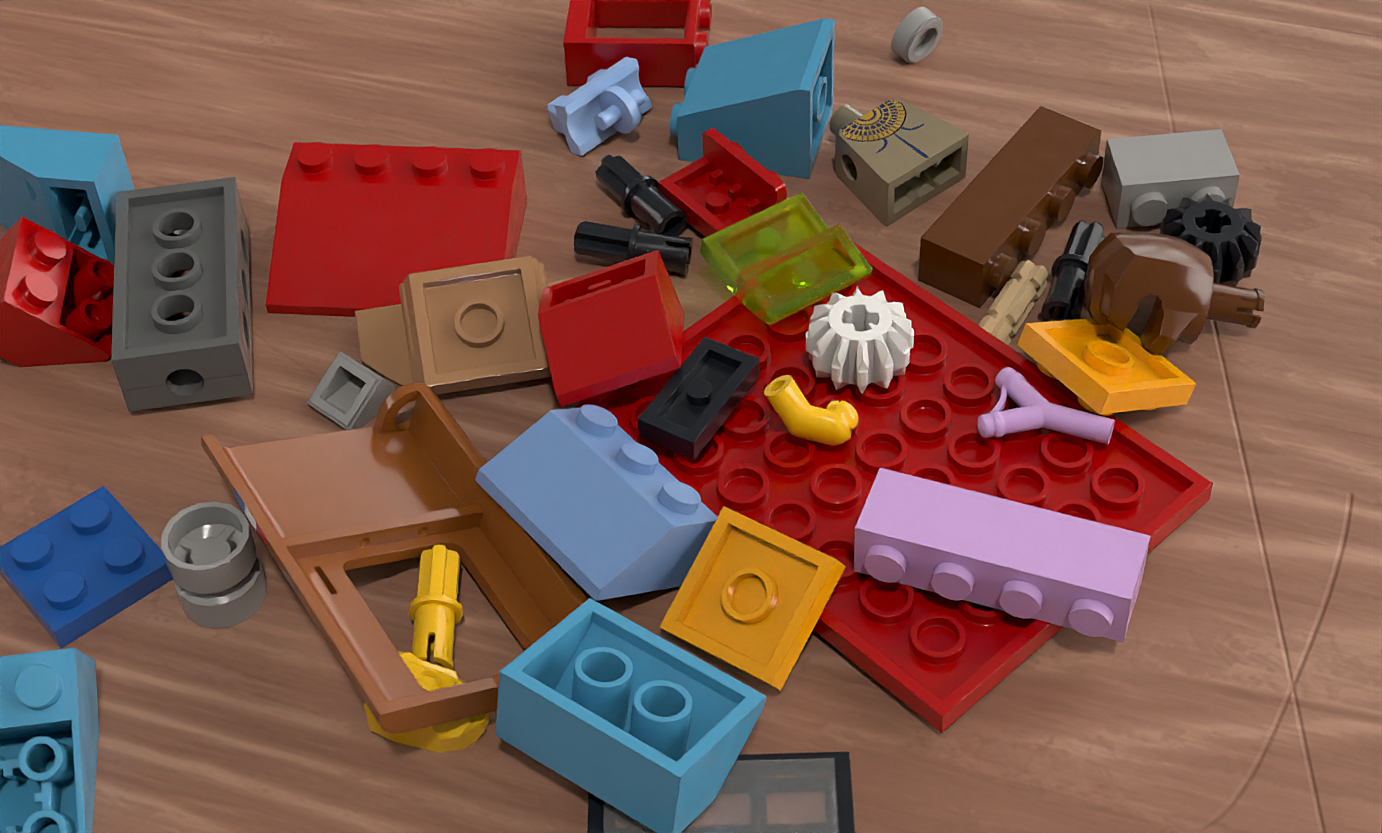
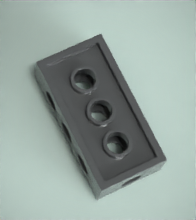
(211, 349)

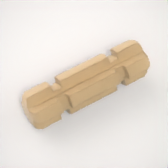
(1015, 301)

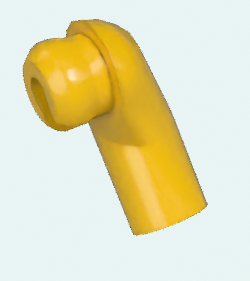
(825, 426)

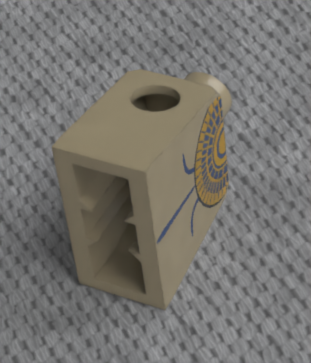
(897, 156)

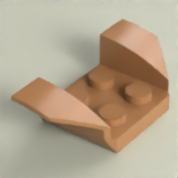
(460, 327)

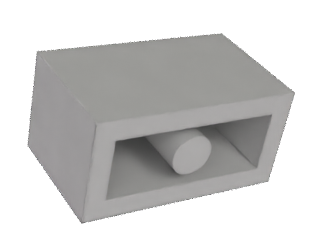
(1156, 171)

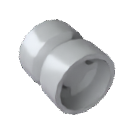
(214, 564)

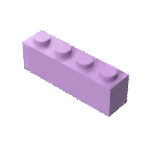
(1000, 554)

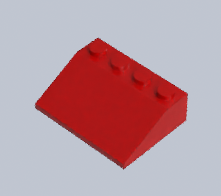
(374, 213)

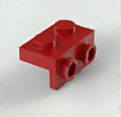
(722, 186)

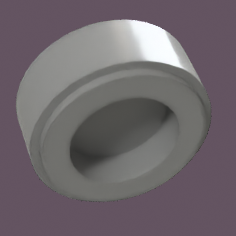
(917, 35)

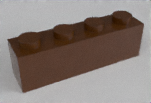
(1010, 207)

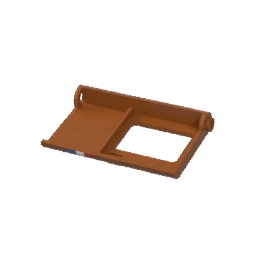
(384, 499)

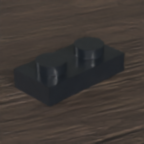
(699, 398)

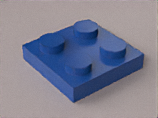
(83, 566)

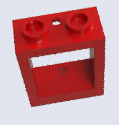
(660, 60)

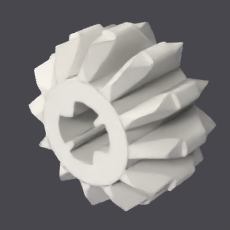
(859, 340)

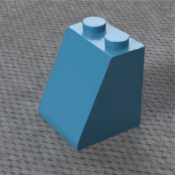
(765, 95)

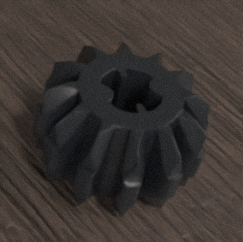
(1219, 231)

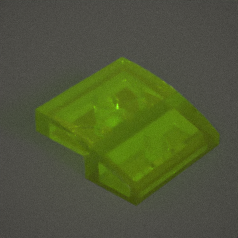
(784, 259)

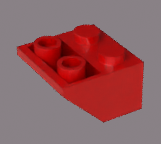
(53, 299)
(611, 329)

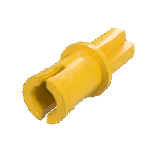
(436, 606)

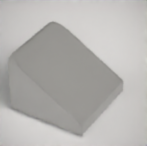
(350, 393)

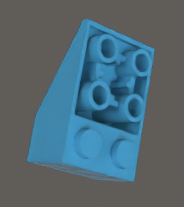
(64, 183)
(48, 742)

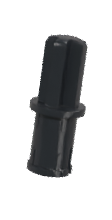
(641, 196)
(624, 244)
(1070, 272)

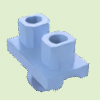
(601, 107)

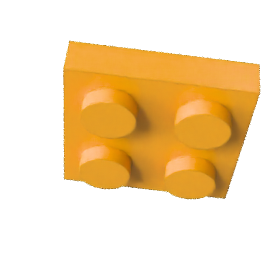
(1105, 366)
(752, 597)

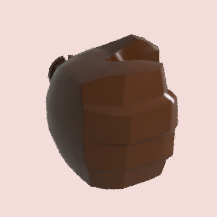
(1181, 277)

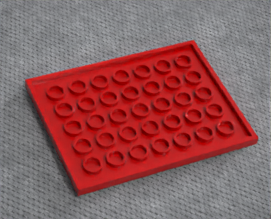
(911, 640)

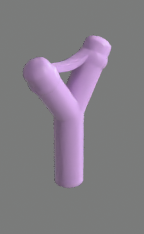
(1038, 413)

